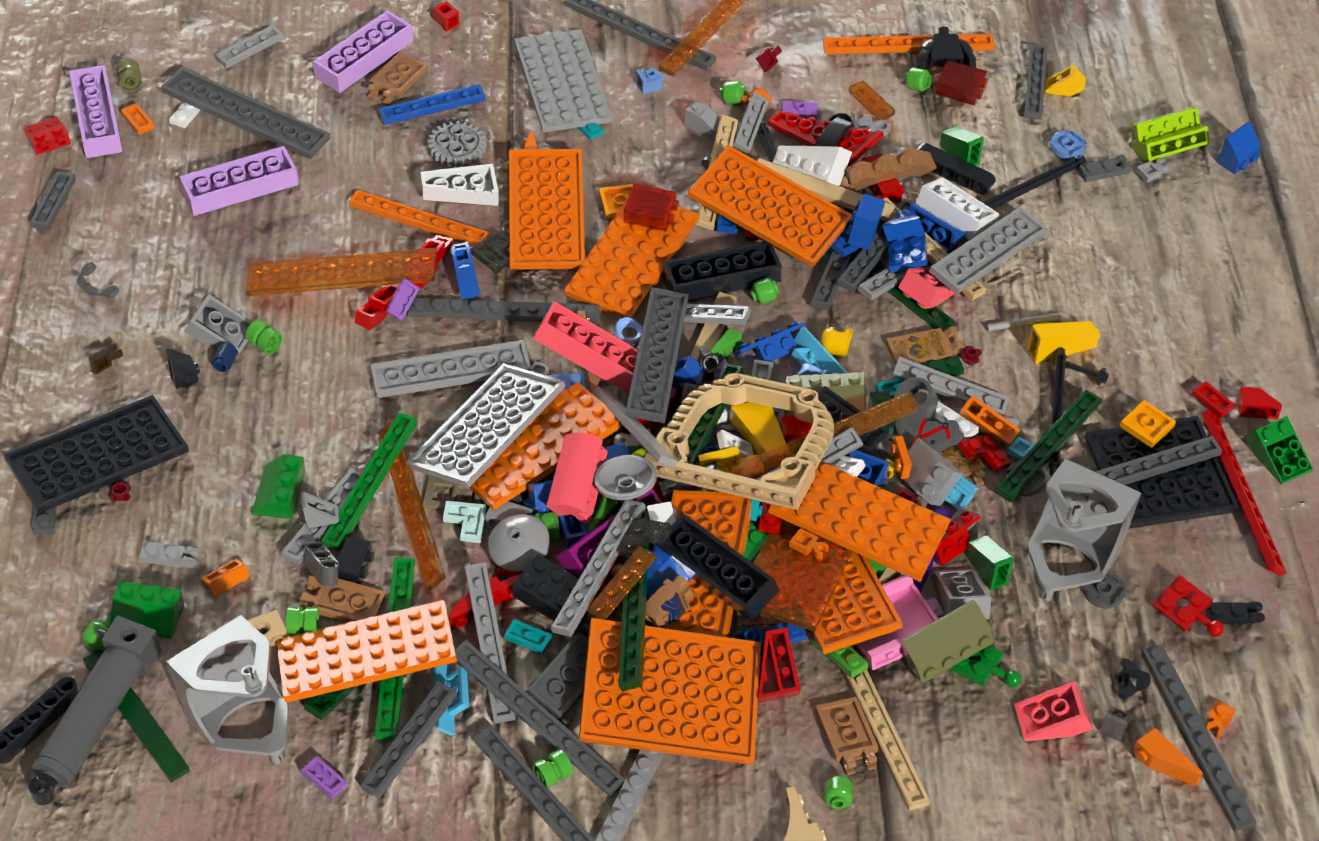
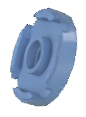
(1067, 144)

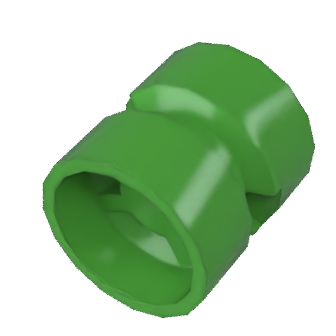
(263, 337)
(302, 620)
(554, 768)

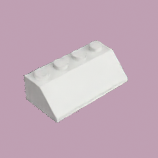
(956, 207)

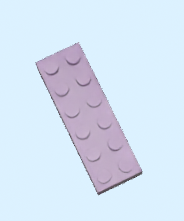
(363, 51)
(95, 111)
(238, 180)

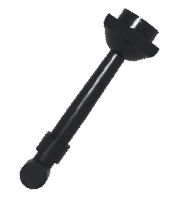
(1100, 376)

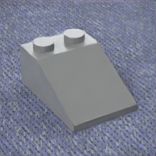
(218, 324)
(931, 473)
(959, 588)

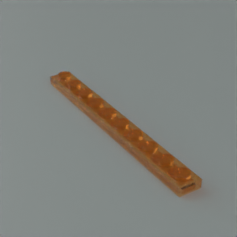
(699, 36)
(861, 422)
(415, 518)

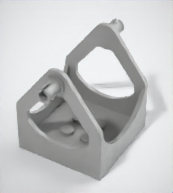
(1087, 515)
(224, 675)

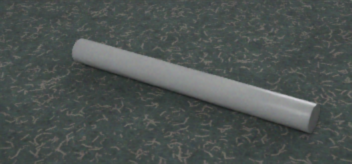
(1023, 322)

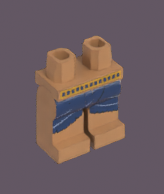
(668, 603)

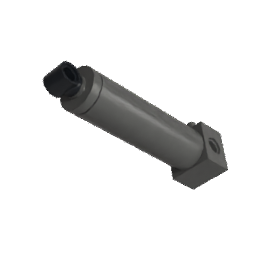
(128, 652)

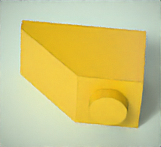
(1065, 82)

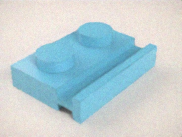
(962, 493)

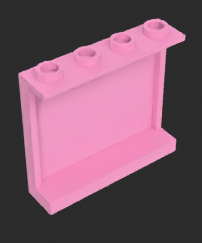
(914, 614)

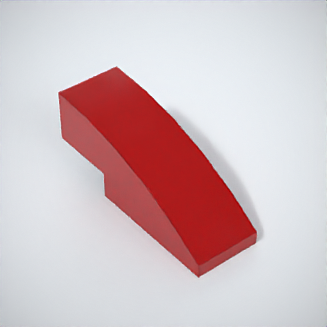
(374, 310)

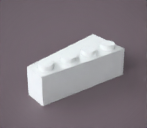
(816, 161)
(461, 185)

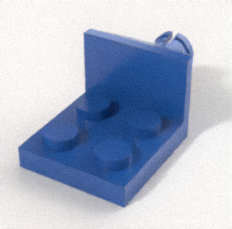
(905, 242)

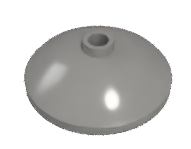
(625, 477)
(517, 553)

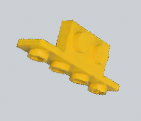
(724, 458)

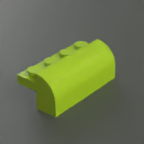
(1169, 134)

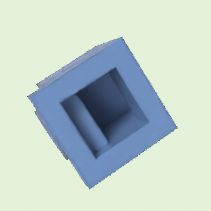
(649, 80)

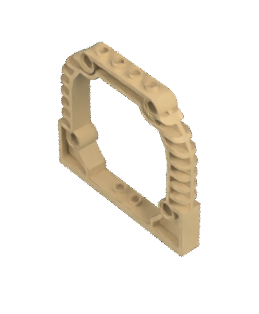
(782, 487)

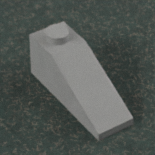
(702, 119)

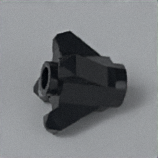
(708, 362)
(1131, 679)

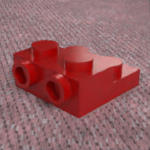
(47, 135)

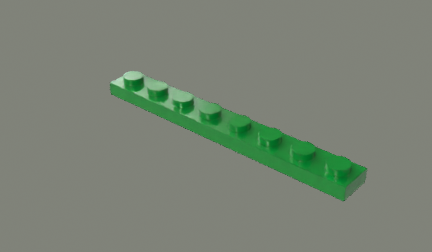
(370, 481)

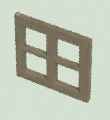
(440, 505)

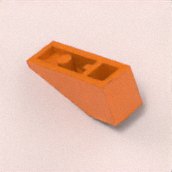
(989, 421)
(1165, 758)

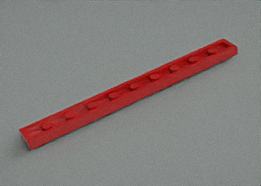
(1245, 496)

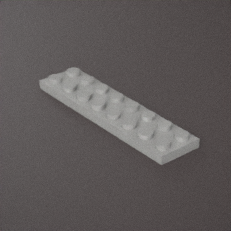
(987, 250)
(446, 368)

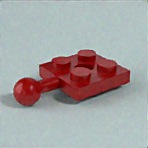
(1186, 616)

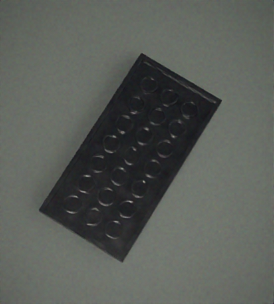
(95, 453)

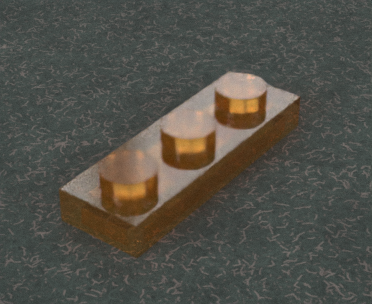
(871, 100)

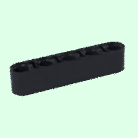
(959, 170)
(40, 710)

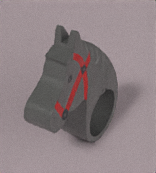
(921, 423)

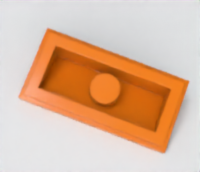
(226, 577)

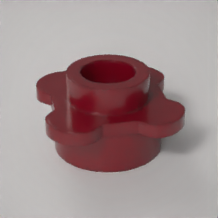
(971, 355)
(120, 492)

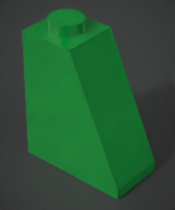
(962, 144)
(990, 561)

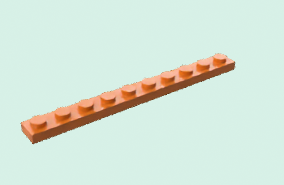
(896, 44)

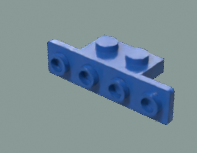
(775, 346)

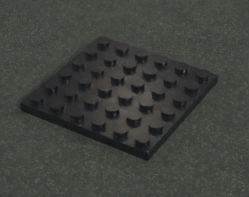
(1175, 495)

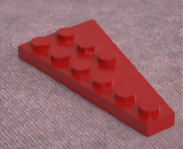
(809, 130)

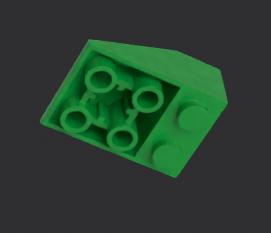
(1279, 450)

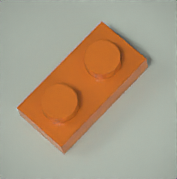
(137, 119)
(901, 456)

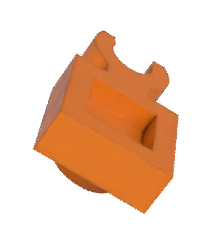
(807, 542)
(1219, 717)

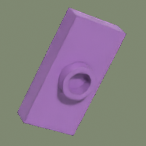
(804, 109)
(402, 299)
(324, 777)

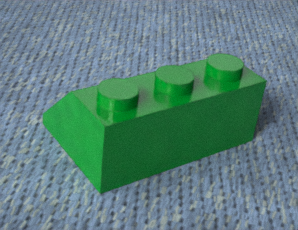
(280, 487)
(149, 606)

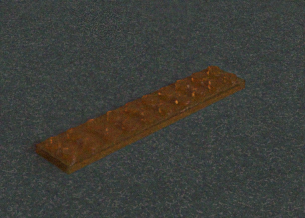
(341, 271)

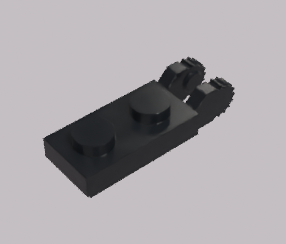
(1235, 612)

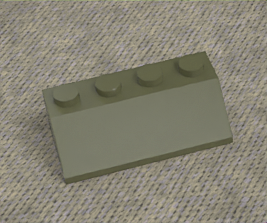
(846, 385)
(947, 641)

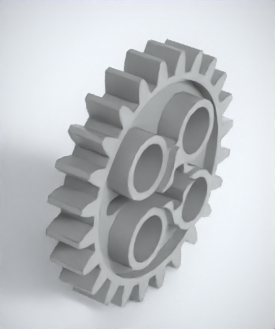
(456, 144)

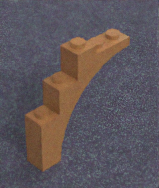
(908, 163)

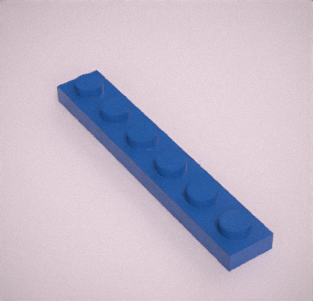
(431, 104)

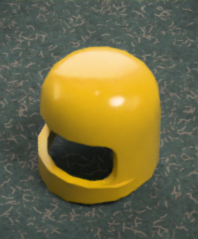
(836, 342)

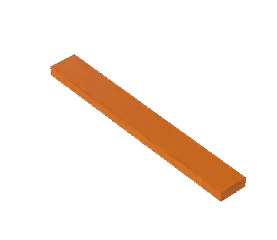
(417, 218)

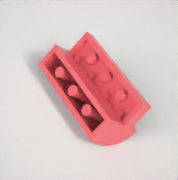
(573, 482)

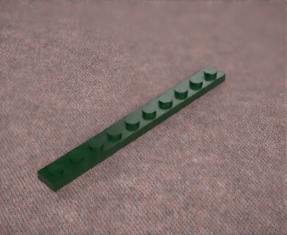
(633, 633)

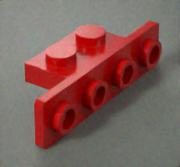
(955, 538)

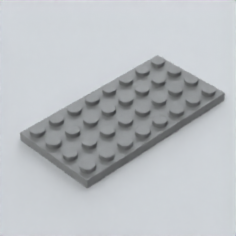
(562, 80)
(485, 425)

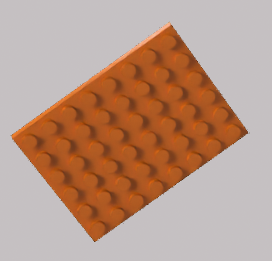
(692, 699)

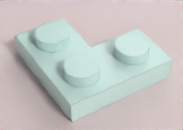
(470, 516)

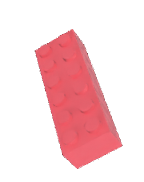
(588, 346)

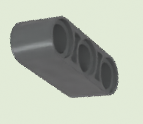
(321, 563)

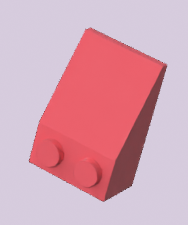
(924, 287)
(1054, 714)

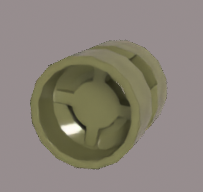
(129, 75)

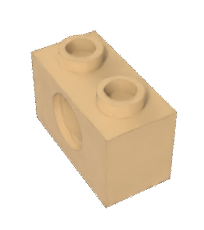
(270, 626)

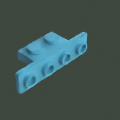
(813, 353)
(459, 682)

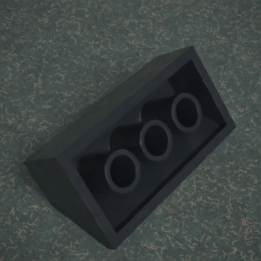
(841, 409)

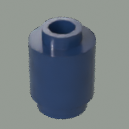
(225, 357)

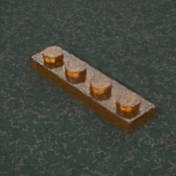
(621, 584)

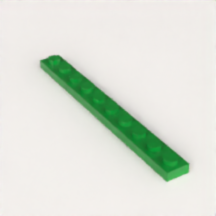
(391, 688)

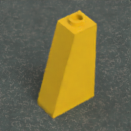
(1071, 336)
(758, 426)

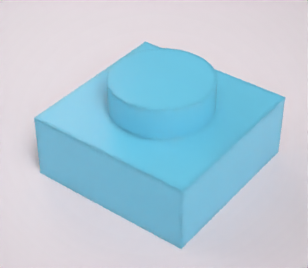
(1019, 448)

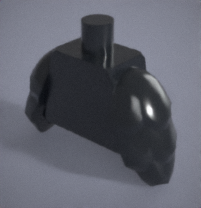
(944, 48)

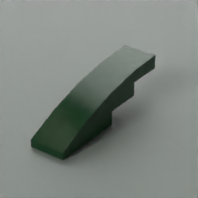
(323, 704)

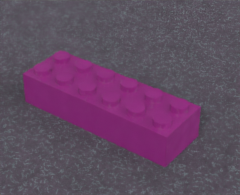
(578, 555)

